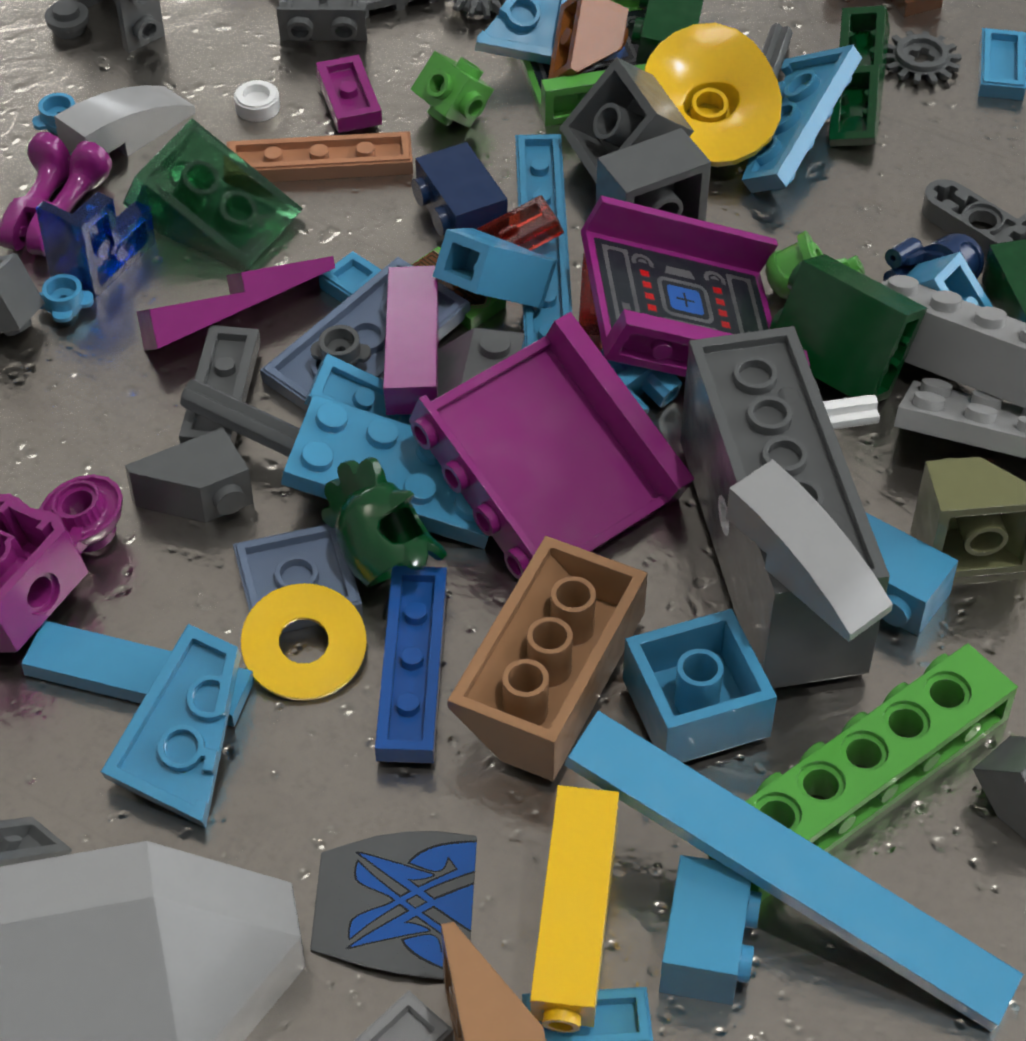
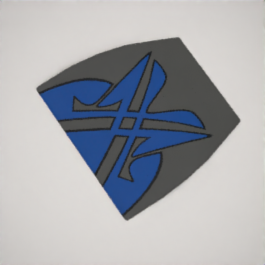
(389, 895)

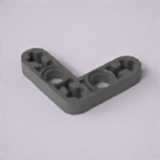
(955, 207)

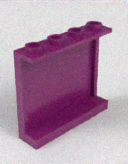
(551, 448)

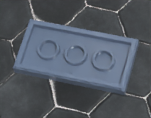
(365, 311)

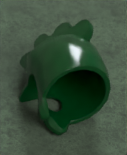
(376, 523)

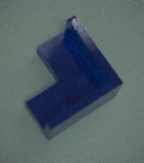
(94, 241)

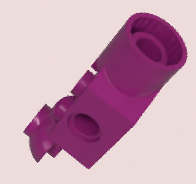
(45, 547)

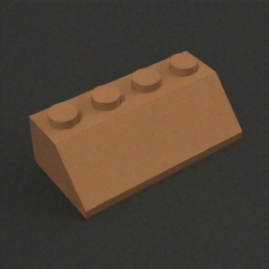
(549, 655)

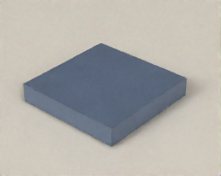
(294, 558)

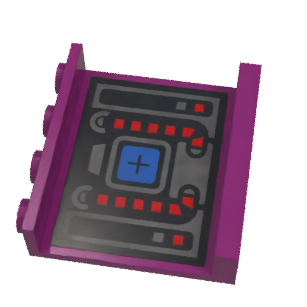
(670, 282)

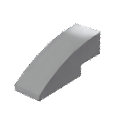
(123, 118)
(807, 550)

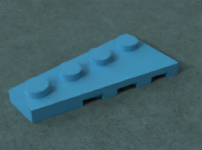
(808, 99)

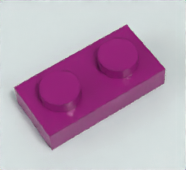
(348, 93)

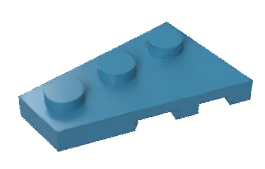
(180, 728)

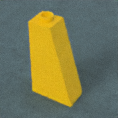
(575, 908)

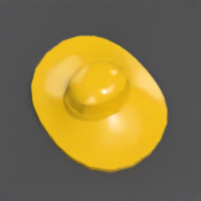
(720, 89)

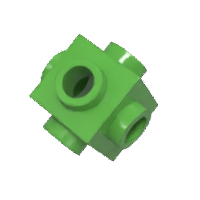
(452, 89)

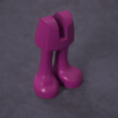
(49, 156)

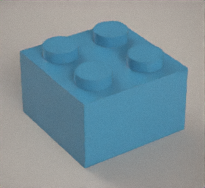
(699, 686)

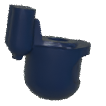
(910, 252)

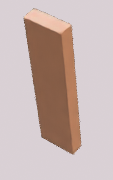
(328, 156)

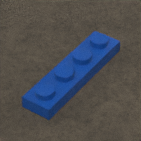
(411, 665)

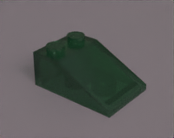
(211, 199)

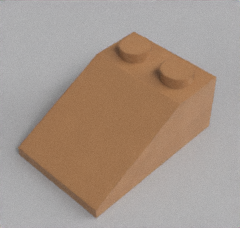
(478, 998)

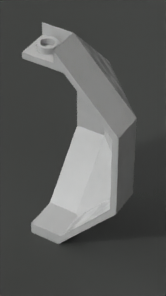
(142, 947)

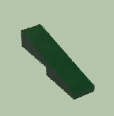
(858, 107)

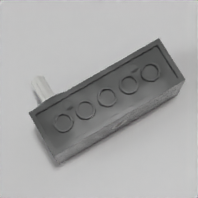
(756, 403)

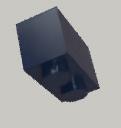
(457, 189)

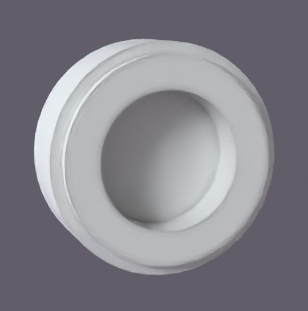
(257, 101)

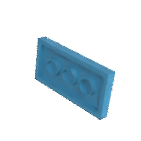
(343, 433)

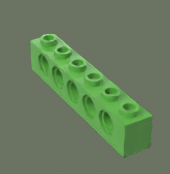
(974, 703)

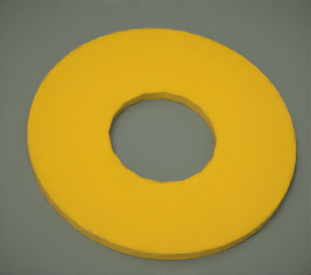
(303, 680)

